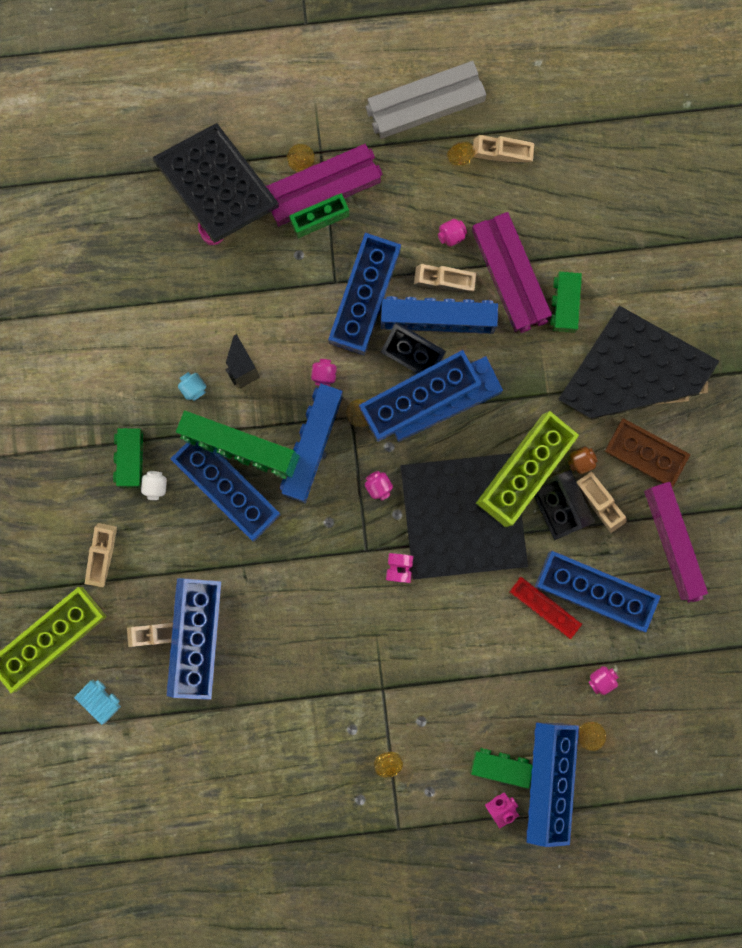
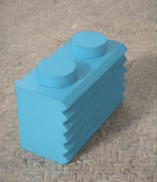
(98, 701)

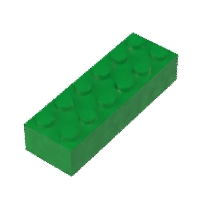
(236, 443)

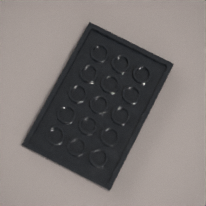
(215, 182)

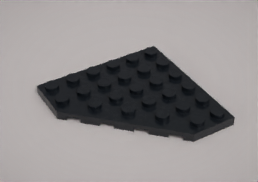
(635, 368)

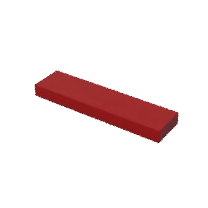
(545, 608)

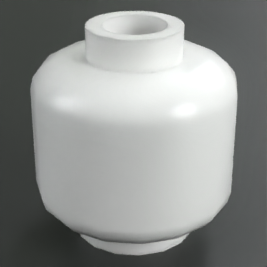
(153, 485)

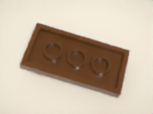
(647, 452)

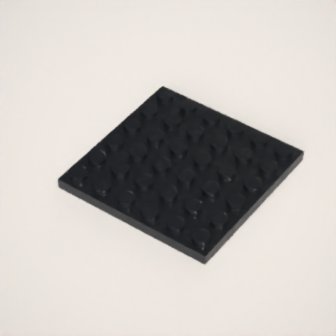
(447, 526)

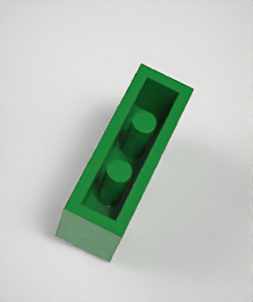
(319, 215)
(566, 302)
(128, 457)
(501, 767)

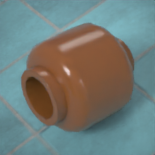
(583, 460)

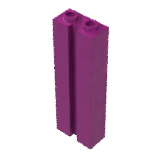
(342, 174)
(511, 273)
(676, 542)

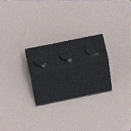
(411, 349)
(240, 366)
(563, 505)

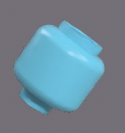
(192, 386)

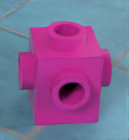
(502, 809)

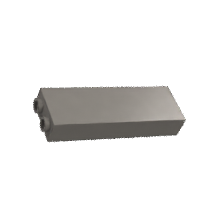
(425, 100)

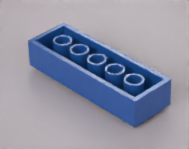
(364, 294)
(440, 315)
(489, 388)
(420, 395)
(313, 442)
(227, 489)
(597, 591)
(193, 639)
(552, 784)

